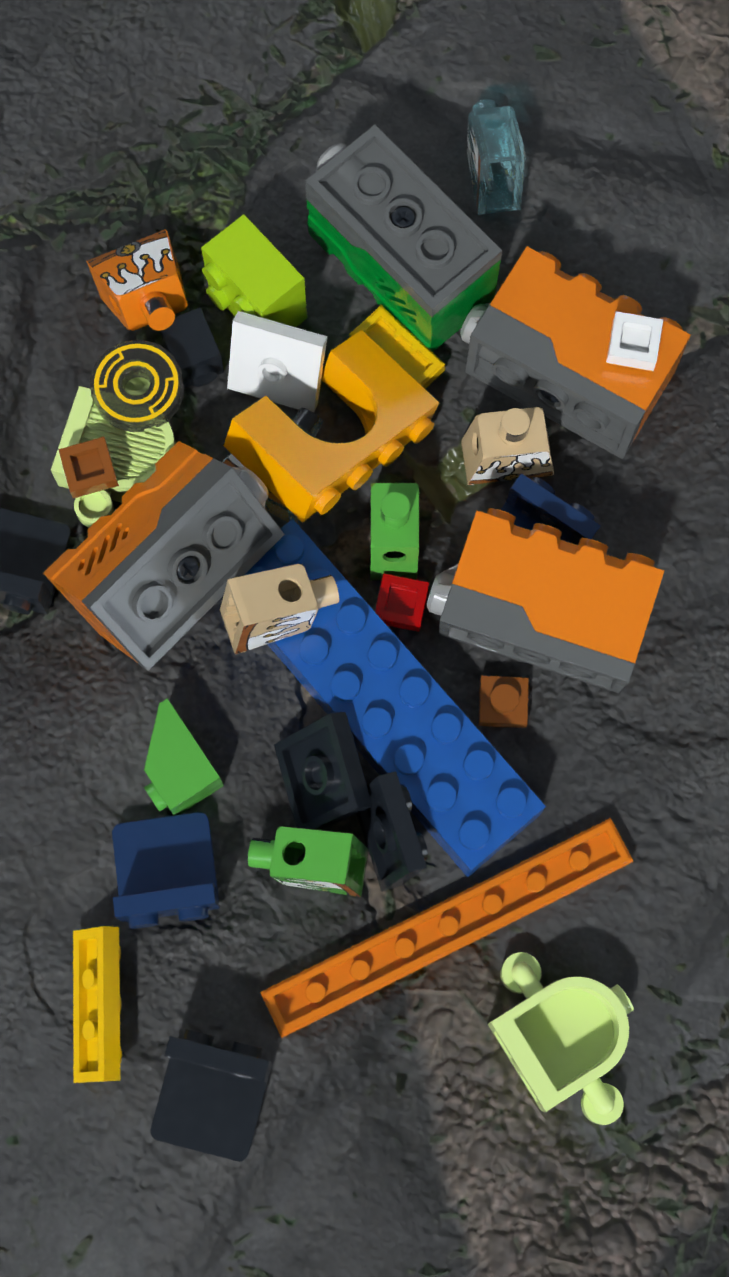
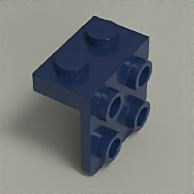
(535, 502)
(164, 869)

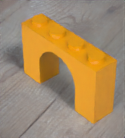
(314, 473)

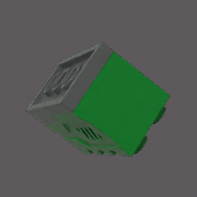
(400, 236)

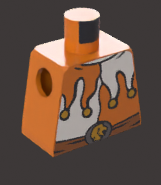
(141, 282)

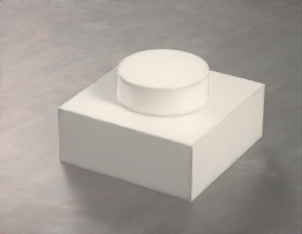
(634, 341)

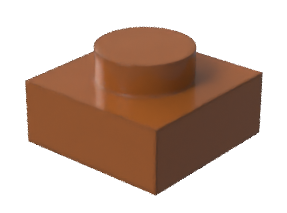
(88, 467)
(503, 701)

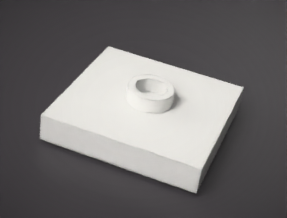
(276, 361)

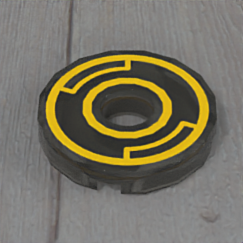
(130, 361)

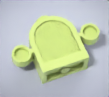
(131, 452)
(564, 1037)

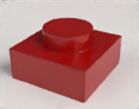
(402, 602)

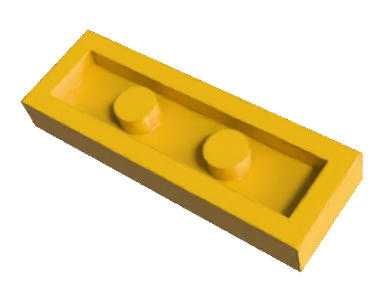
(96, 1005)

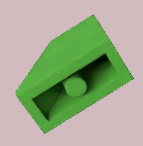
(177, 765)

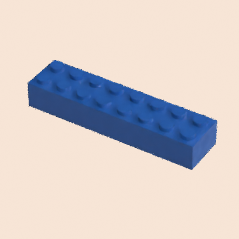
(402, 717)

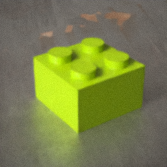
(252, 275)

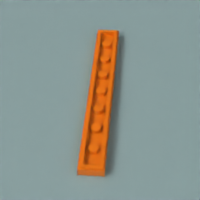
(445, 928)

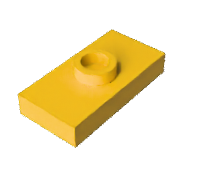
(402, 346)

